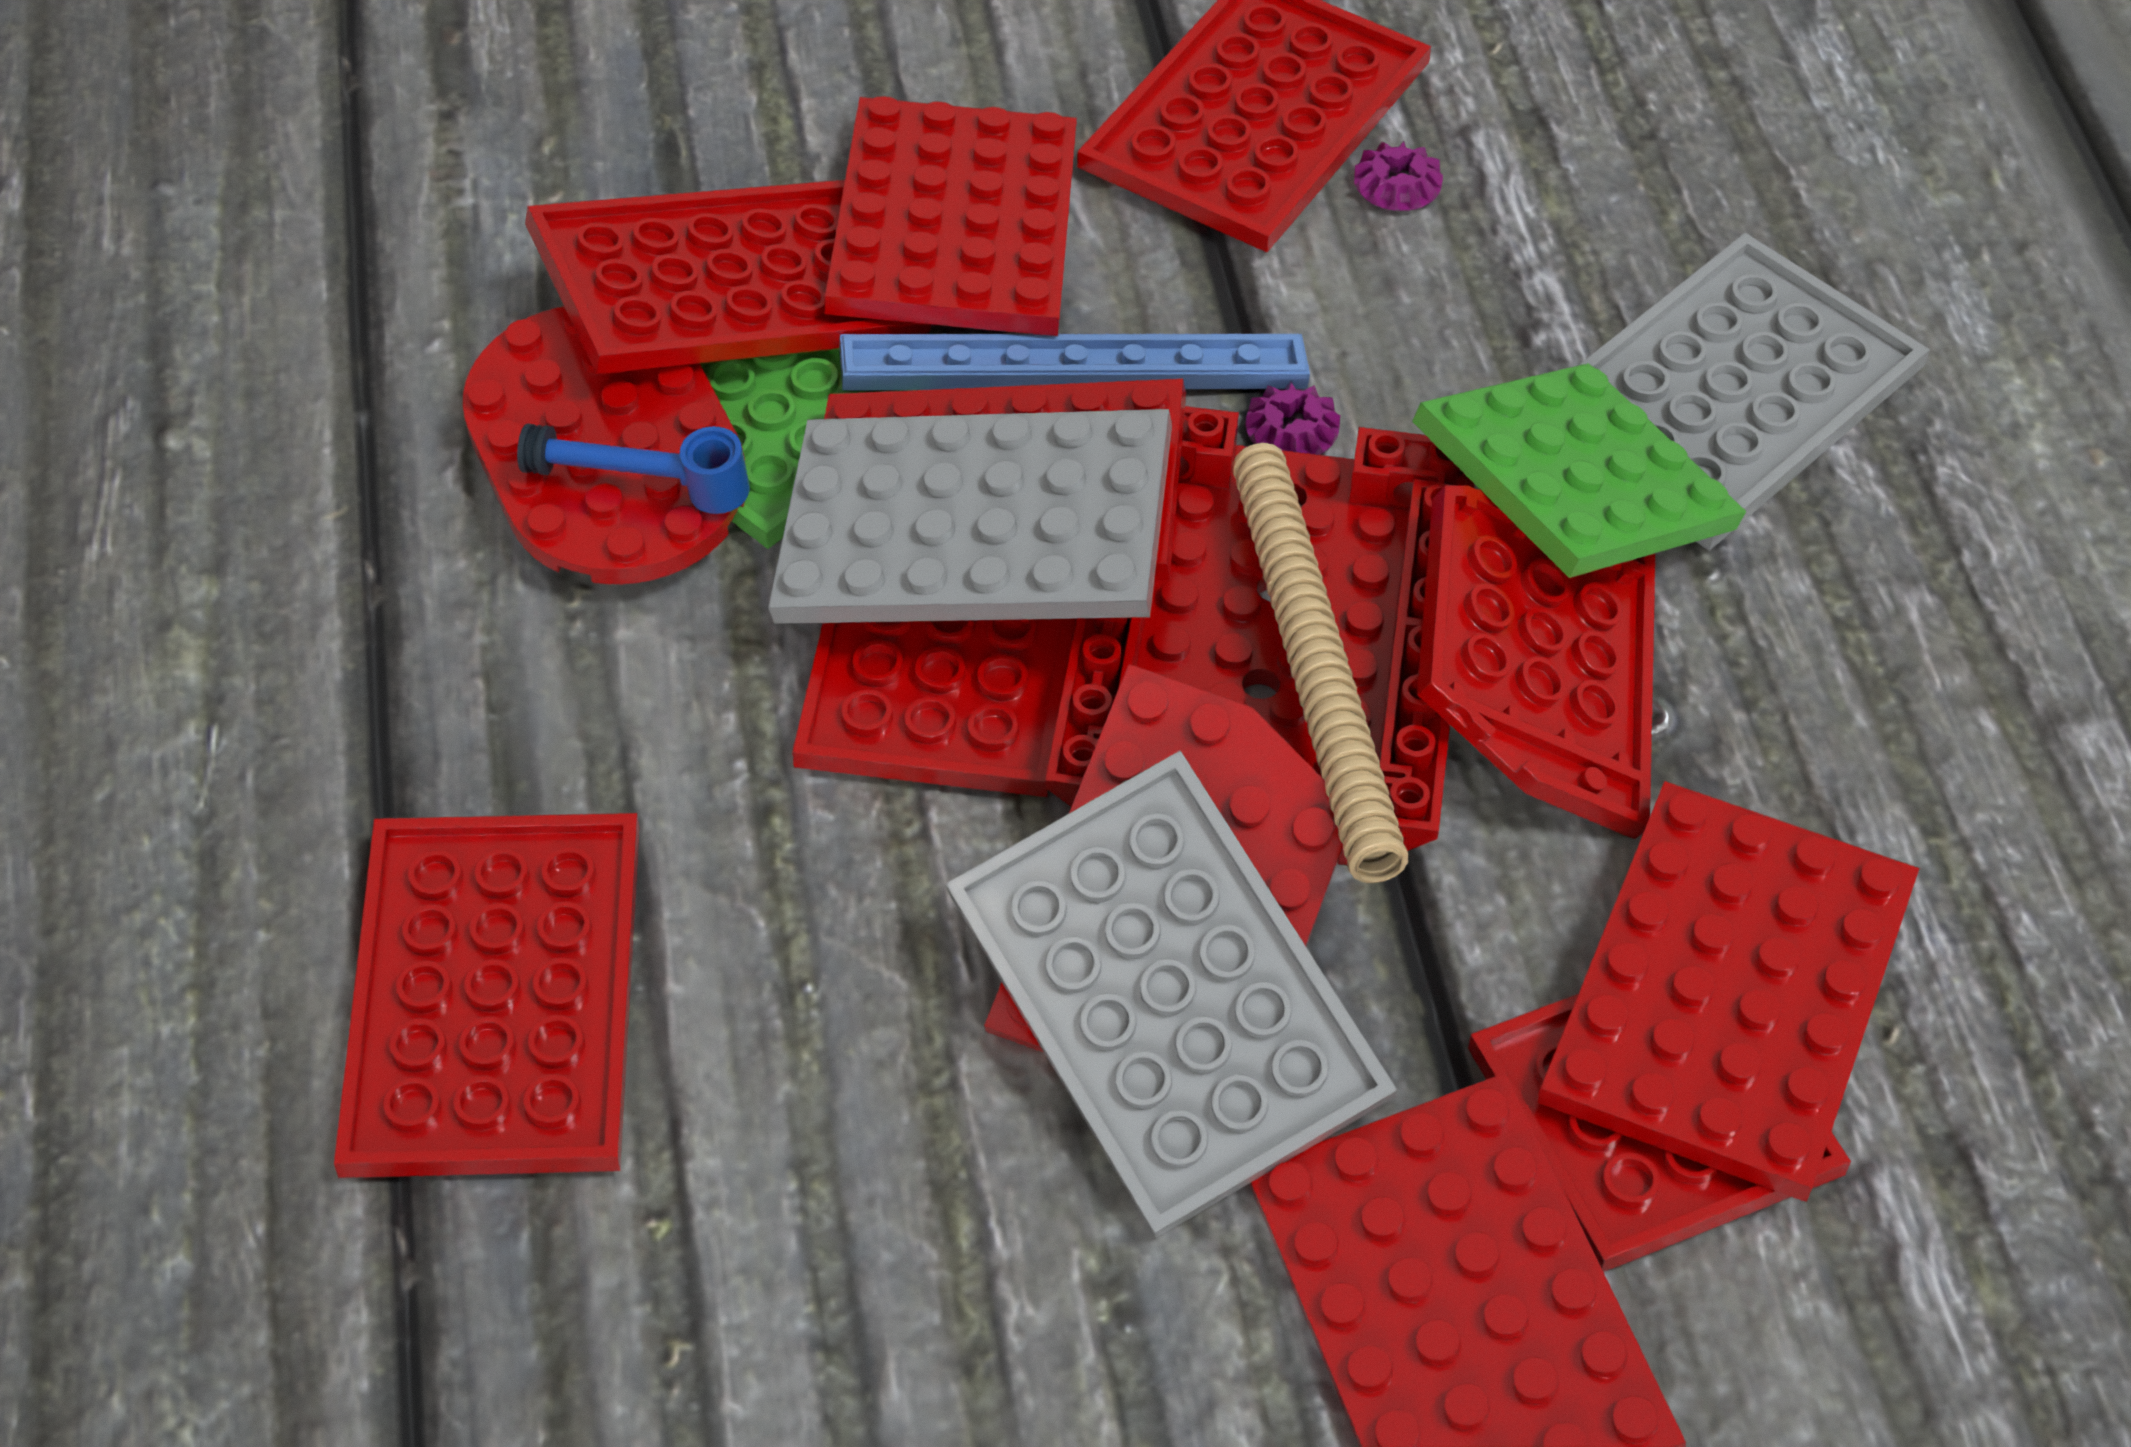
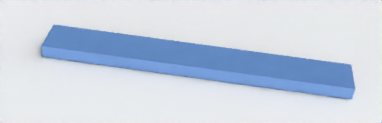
(1036, 359)

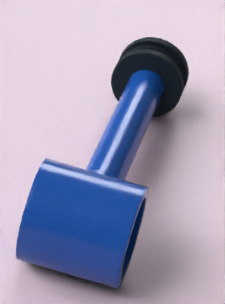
(708, 462)

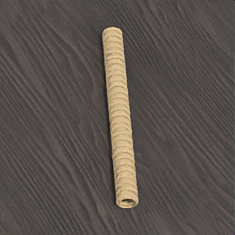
(1319, 667)

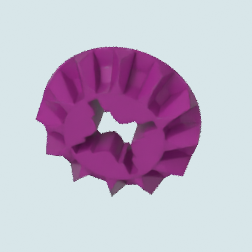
(1403, 190)
(1311, 435)

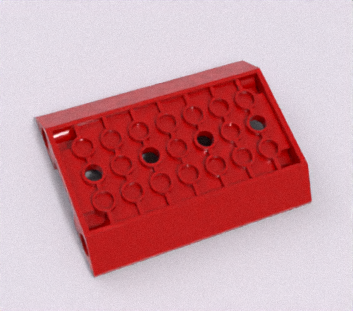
(1221, 636)

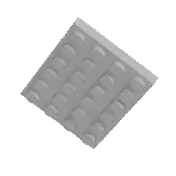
(1756, 368)
(974, 518)
(1170, 993)

